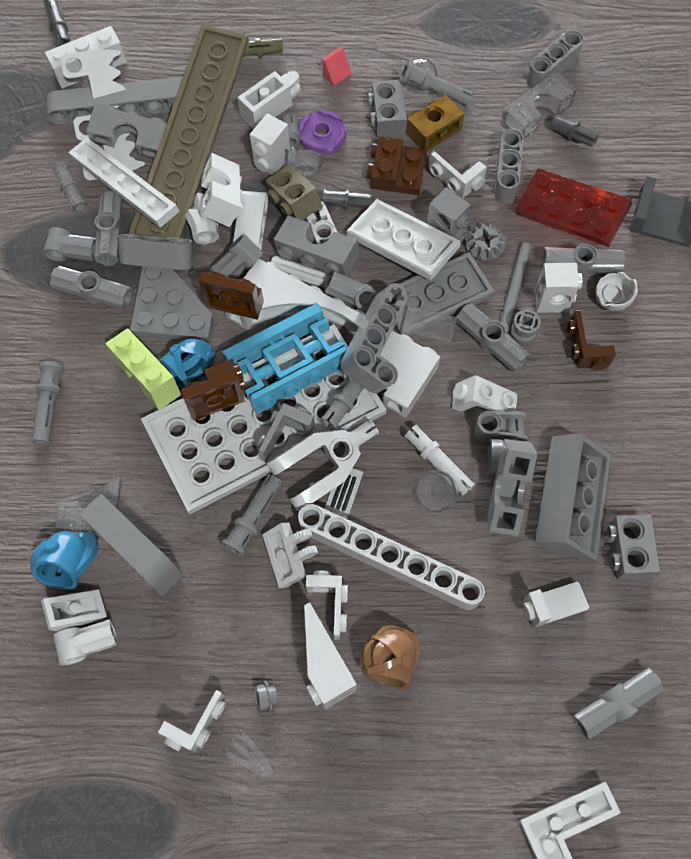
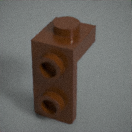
(587, 357)

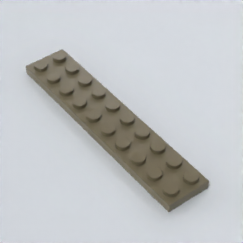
(193, 125)

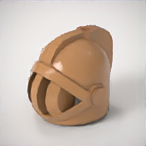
(391, 656)

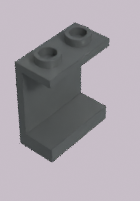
(662, 215)

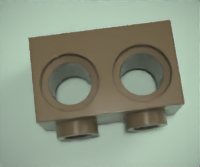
(293, 193)

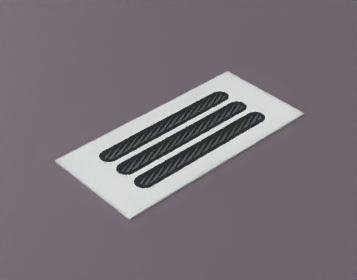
(342, 497)

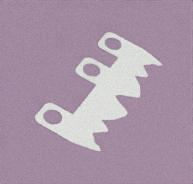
(101, 75)

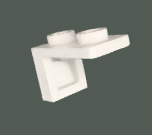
(460, 184)
(483, 393)
(325, 583)
(554, 604)
(177, 738)

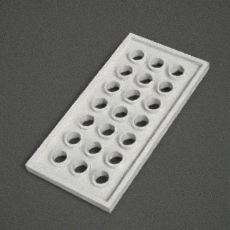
(246, 469)

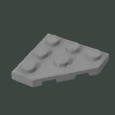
(168, 308)

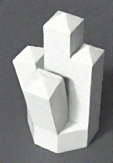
(203, 229)

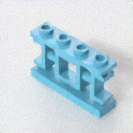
(279, 340)

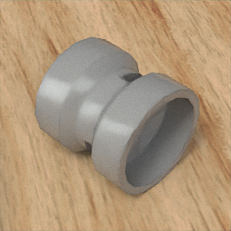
(525, 326)

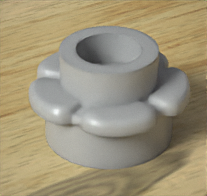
(265, 696)

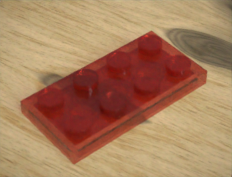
(573, 207)

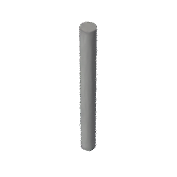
(515, 285)

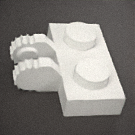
(285, 555)

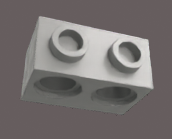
(388, 108)
(449, 214)
(641, 547)

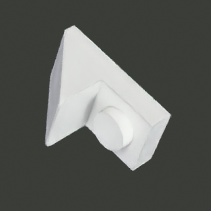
(73, 610)

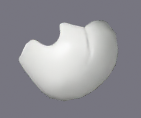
(616, 291)

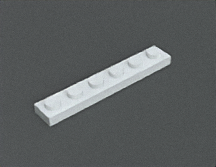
(124, 182)

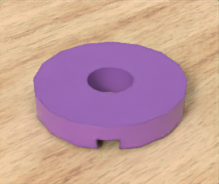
(322, 143)

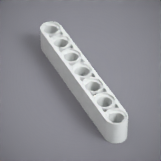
(398, 568)

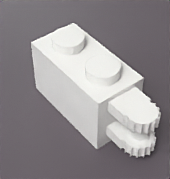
(268, 96)

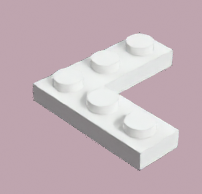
(552, 825)

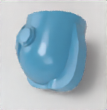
(188, 361)
(65, 553)

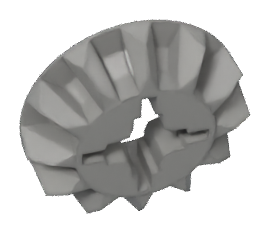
(478, 248)

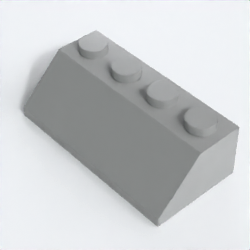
(573, 497)

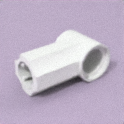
(76, 643)

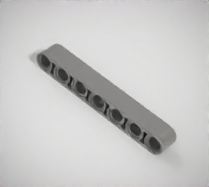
(141, 97)

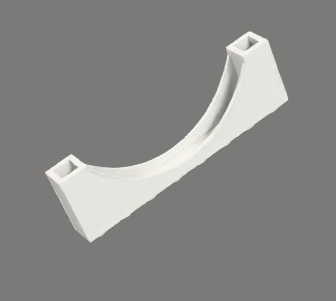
(288, 295)

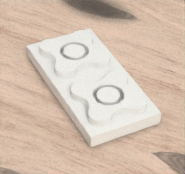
(403, 239)

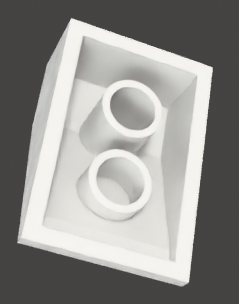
(326, 670)

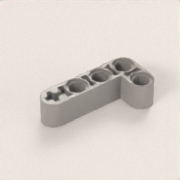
(377, 328)
(131, 545)

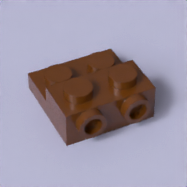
(396, 166)
(231, 295)
(217, 393)

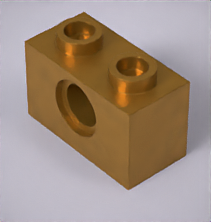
(434, 123)

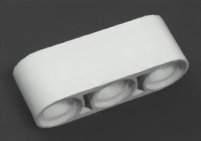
(253, 217)

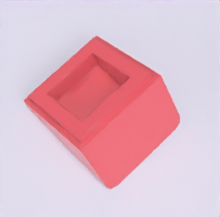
(336, 67)

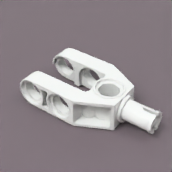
(342, 464)

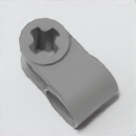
(504, 424)

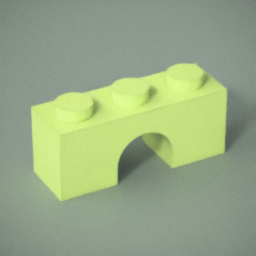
(149, 373)

